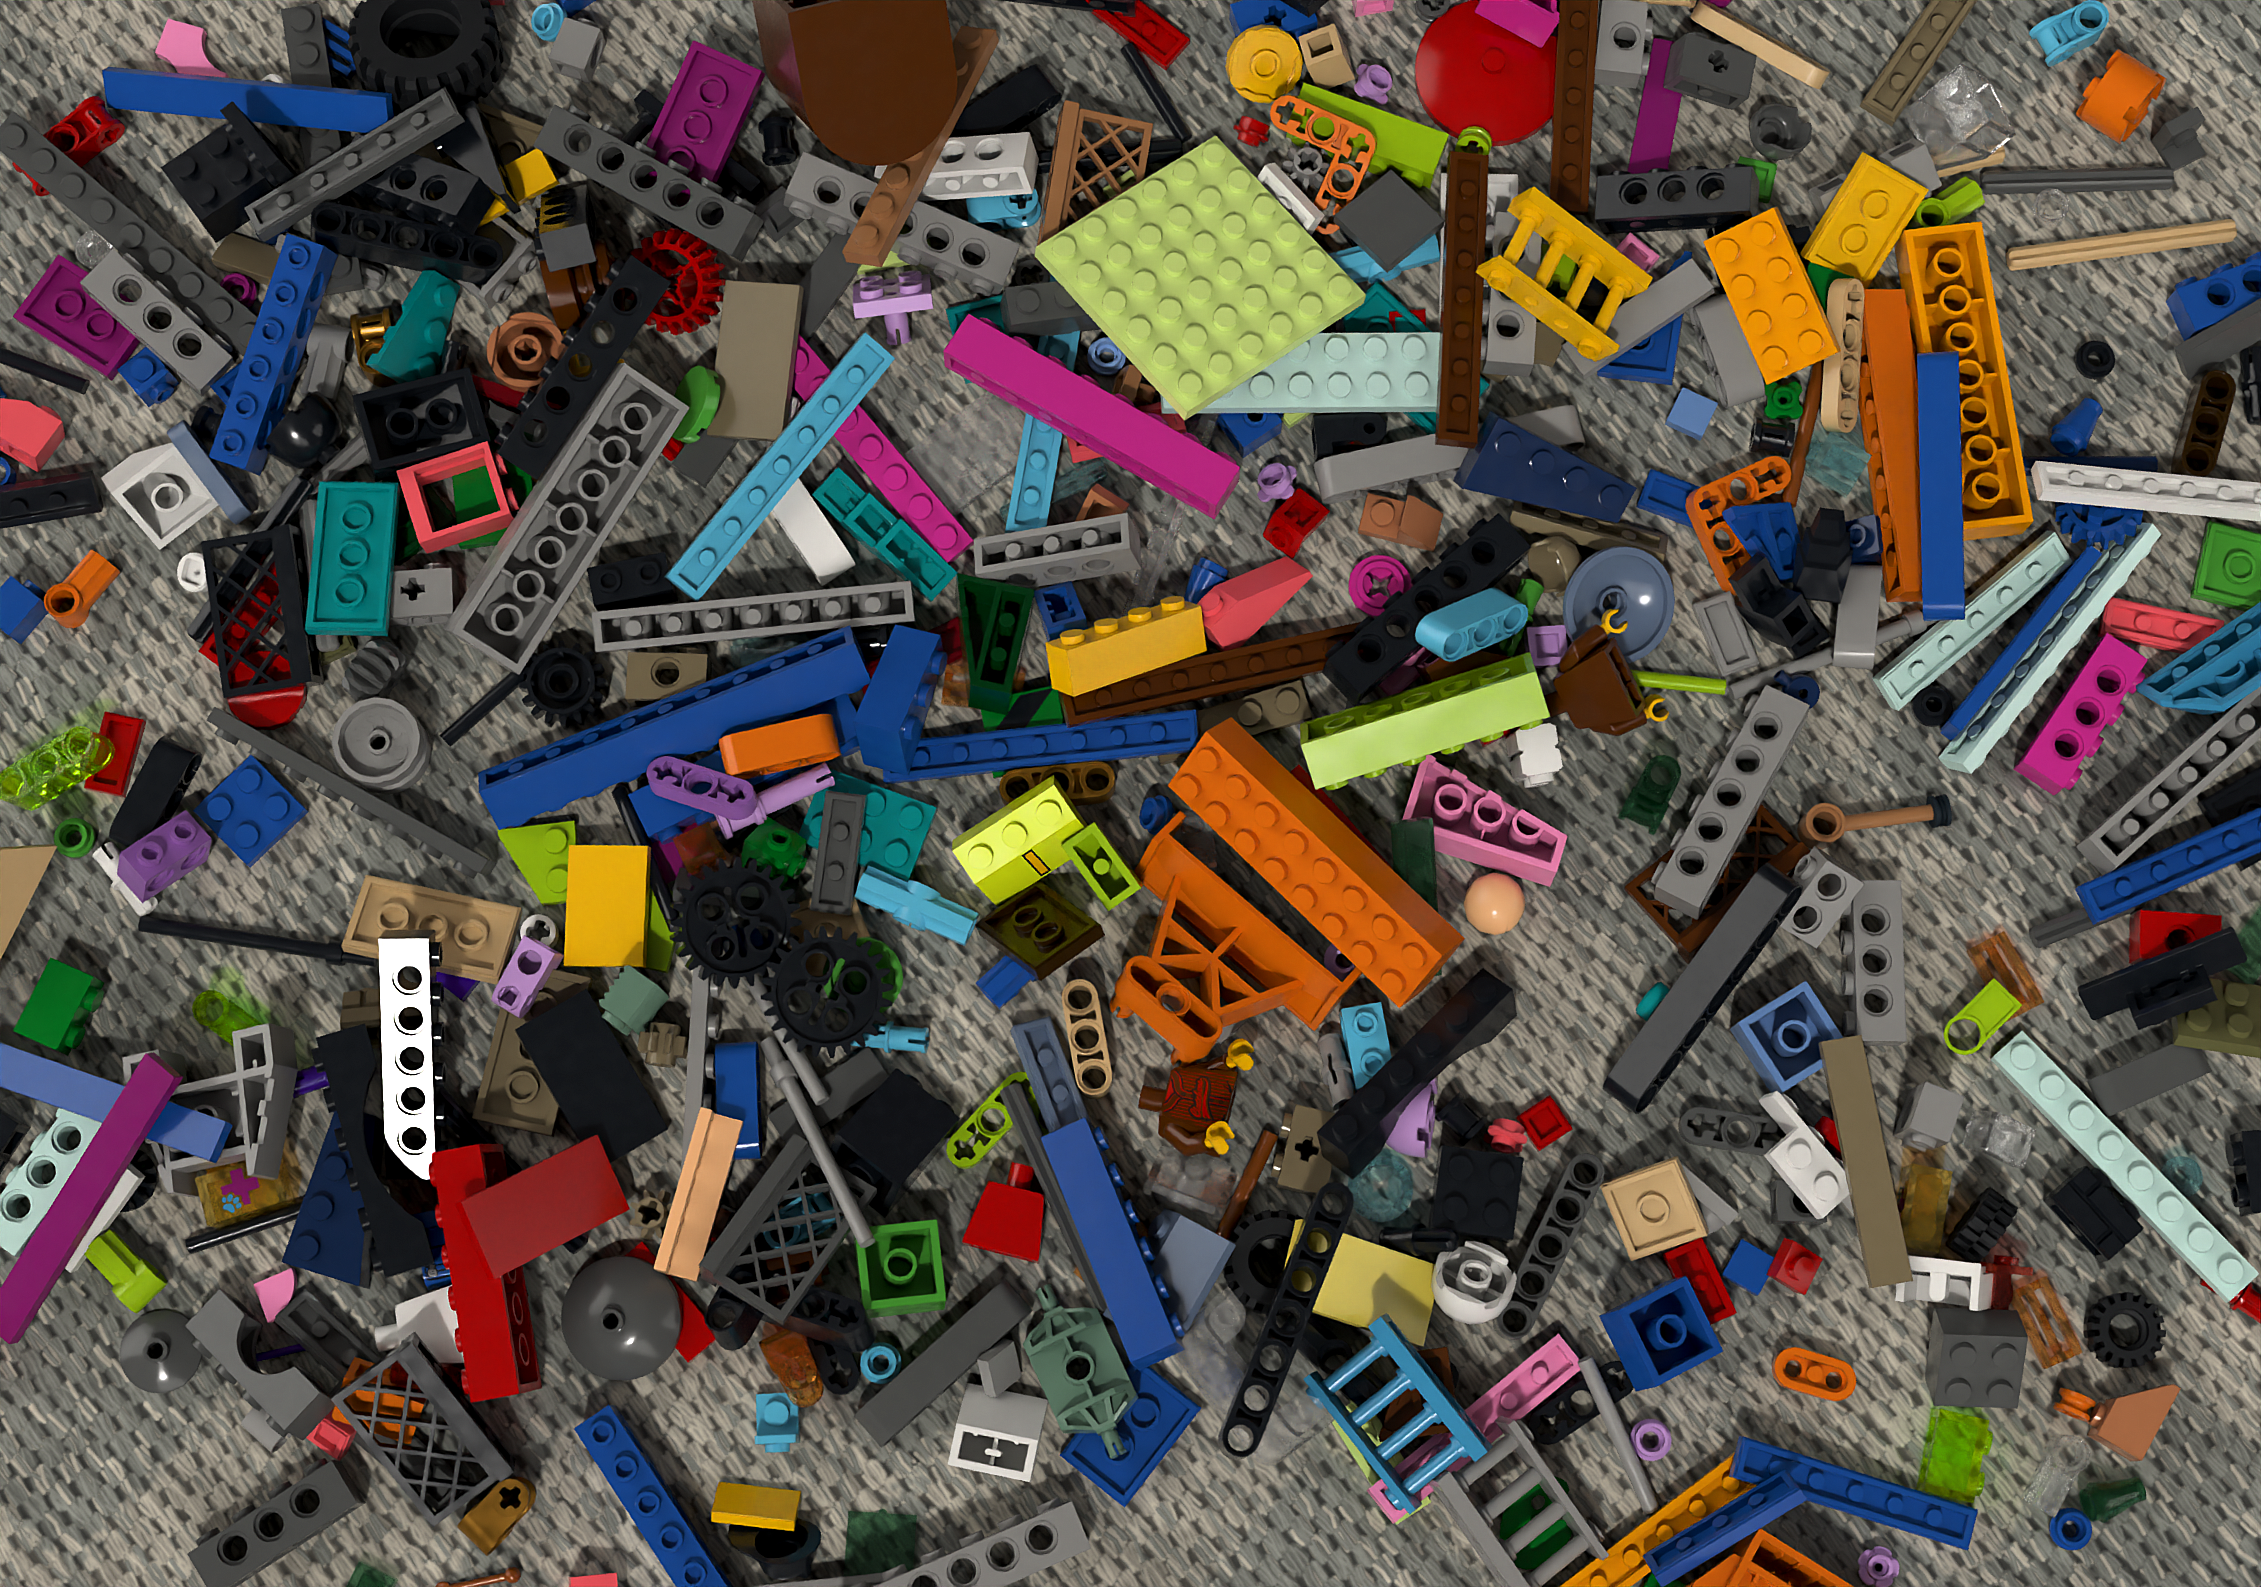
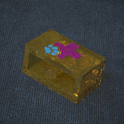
(232, 1195)
(1923, 1207)

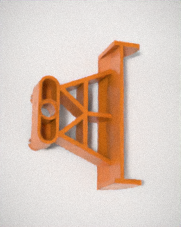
(1237, 932)

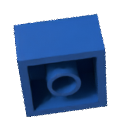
(1661, 1333)

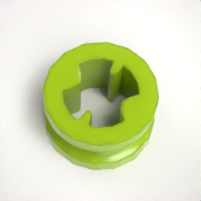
(1474, 134)

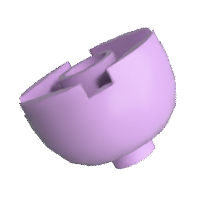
(1416, 1125)

